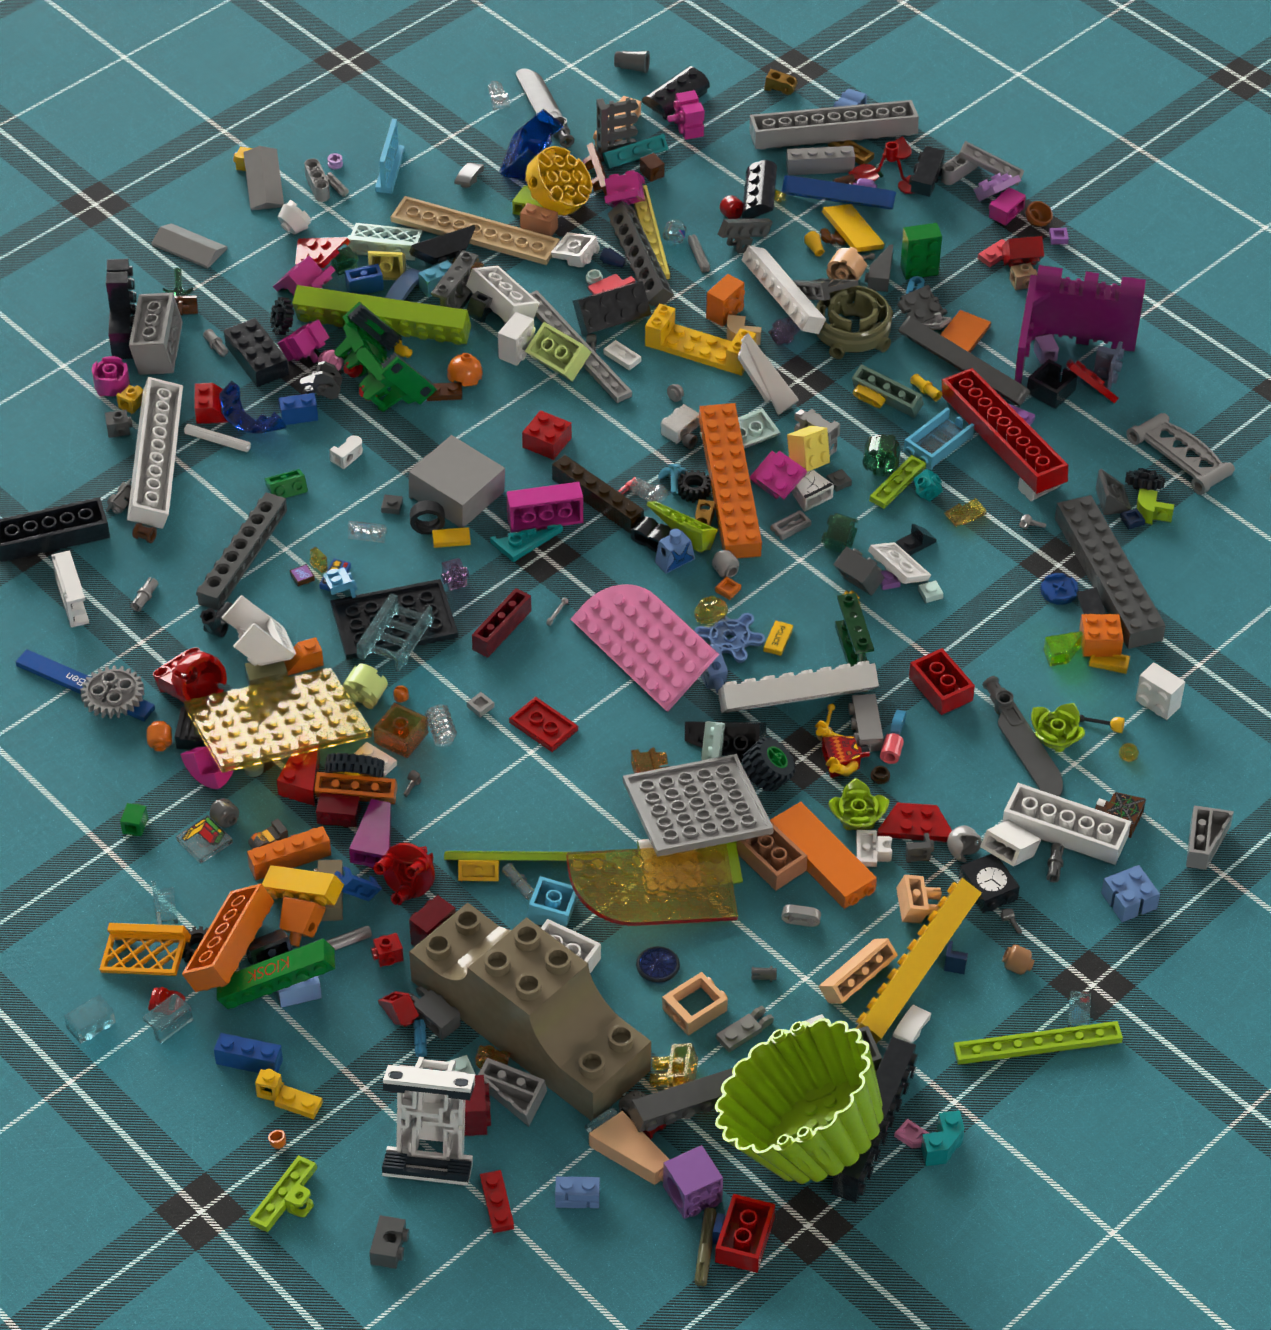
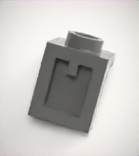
(919, 850)

